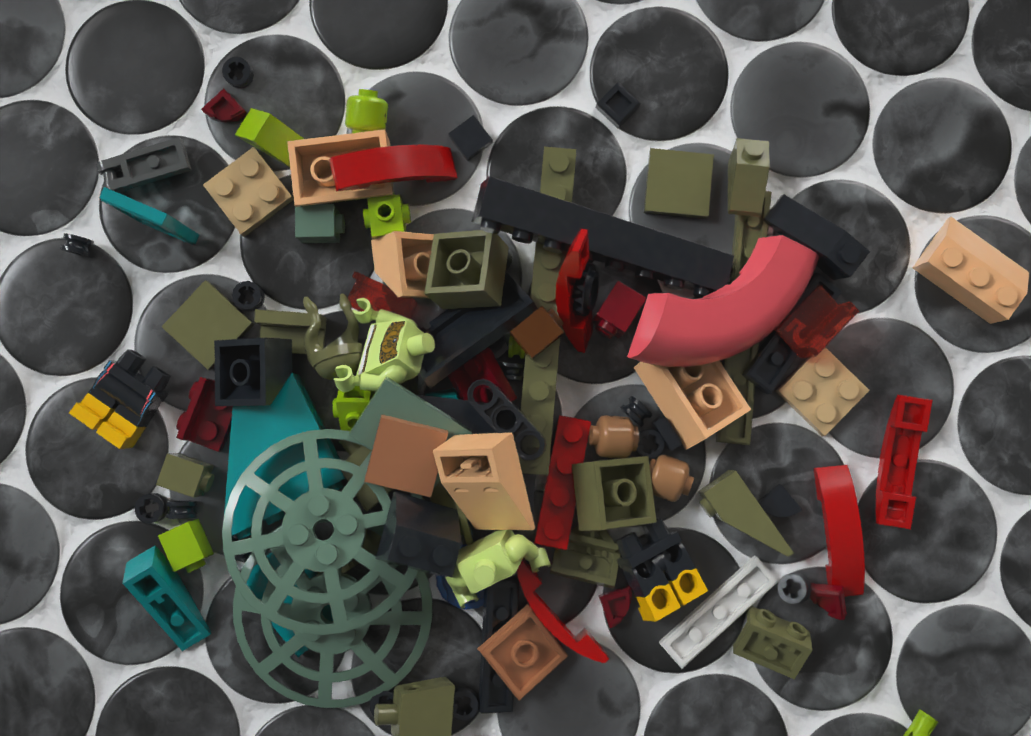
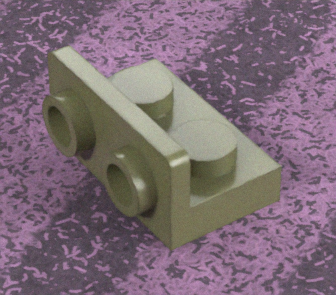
(773, 642)

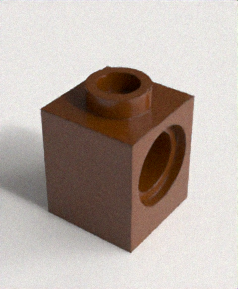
(538, 331)

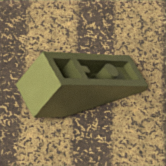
(735, 505)

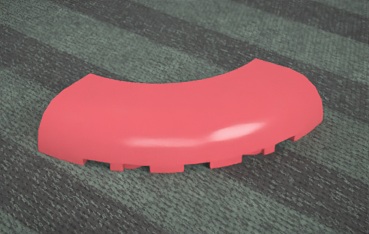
(733, 318)

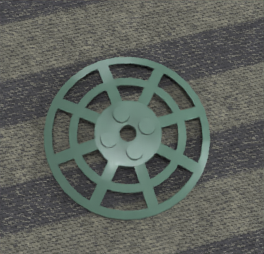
(303, 544)
(332, 643)

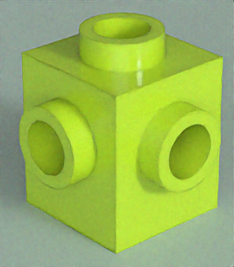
(382, 206)
(350, 405)

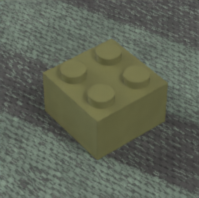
(466, 269)
(613, 493)

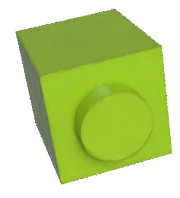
(186, 546)

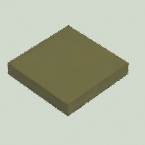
(678, 183)
(206, 318)

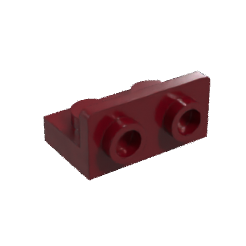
(481, 367)
(204, 421)

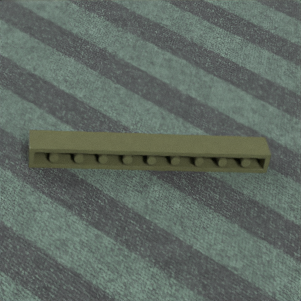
(541, 372)

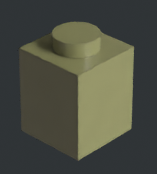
(186, 475)

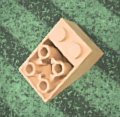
(485, 480)

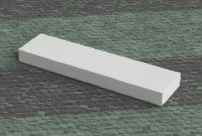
(718, 611)

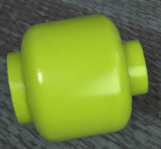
(366, 112)

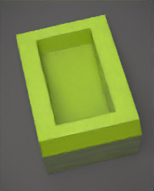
(267, 134)

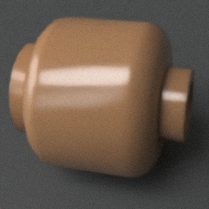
(614, 436)
(670, 478)

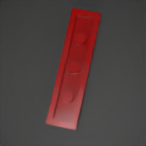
(559, 492)

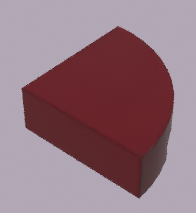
(224, 108)
(830, 598)
(616, 605)

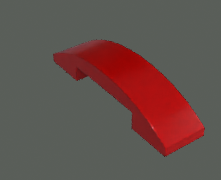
(392, 164)
(576, 327)
(899, 460)
(842, 528)
(582, 643)

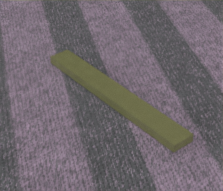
(746, 233)

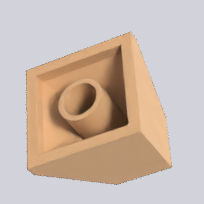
(403, 262)

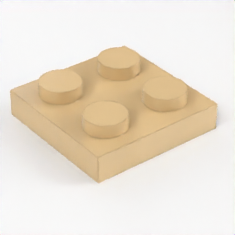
(248, 191)
(822, 391)

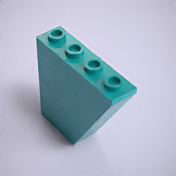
(259, 428)

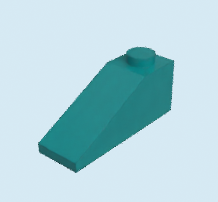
(165, 597)

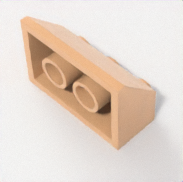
(312, 170)
(973, 272)
(694, 398)

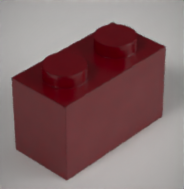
(618, 311)

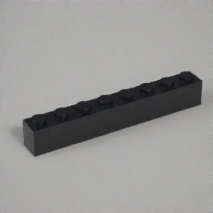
(611, 240)

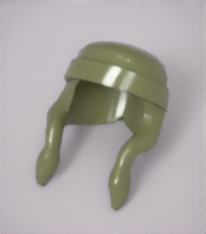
(342, 351)

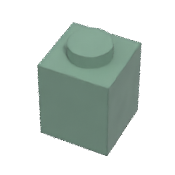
(319, 224)

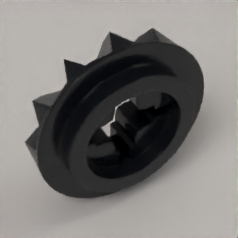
(586, 290)

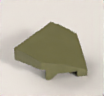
(588, 558)

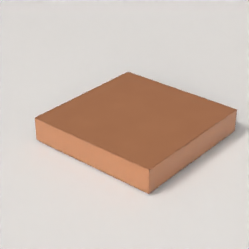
(405, 456)
(523, 652)

